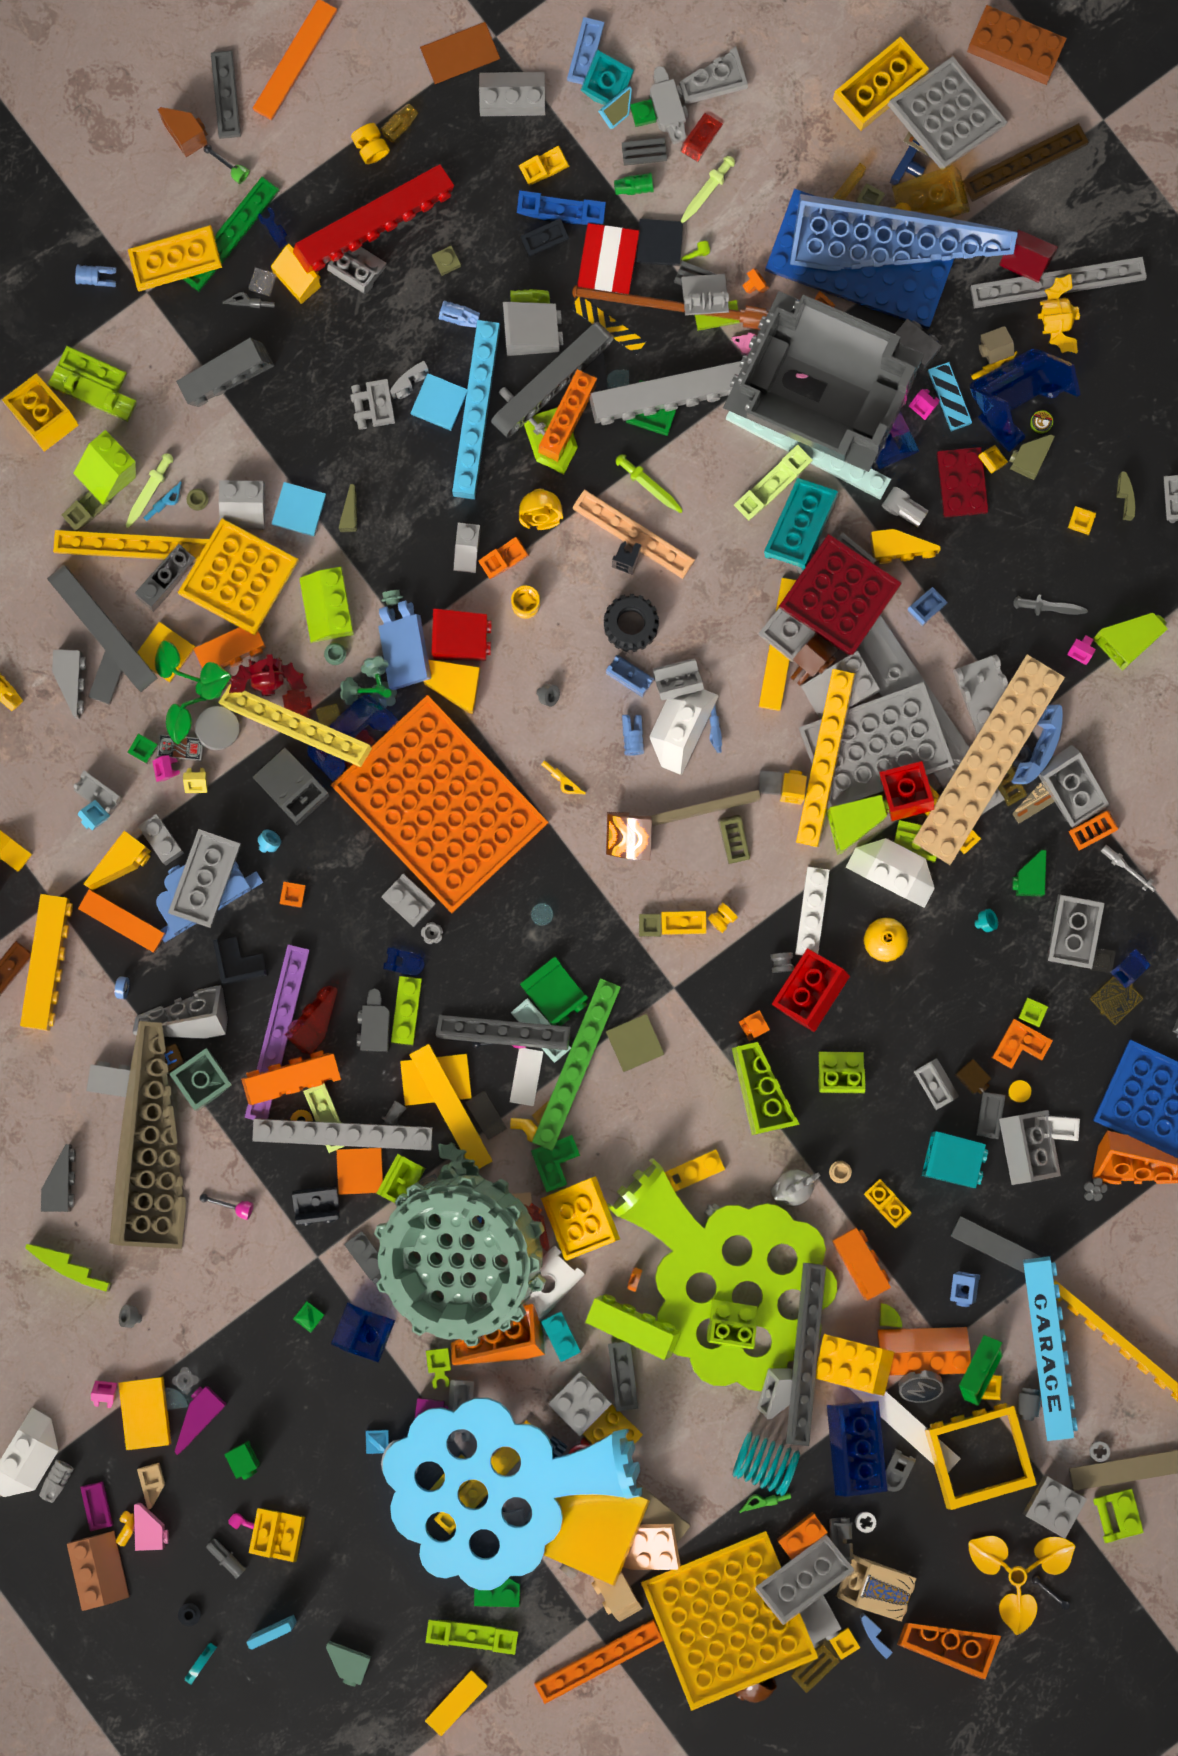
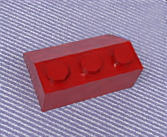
(811, 990)

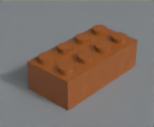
(1016, 44)

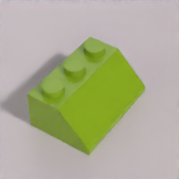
(326, 605)

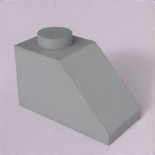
(466, 547)
(775, 1392)

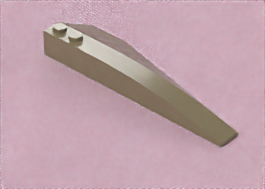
(148, 1178)

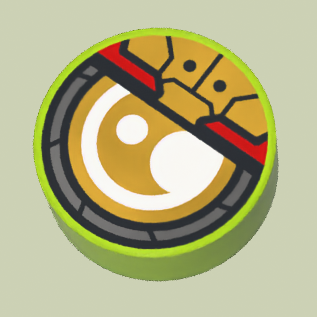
(1041, 422)

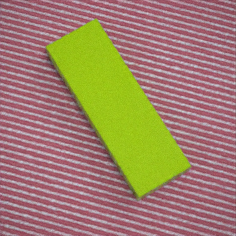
(92, 369)

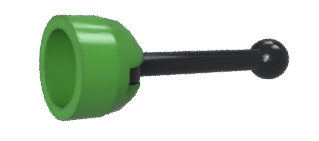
(238, 172)

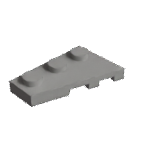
(719, 78)

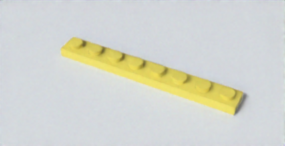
(296, 726)

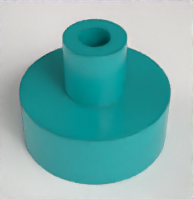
(987, 920)

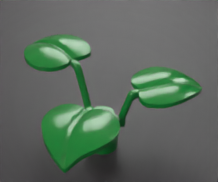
(209, 686)

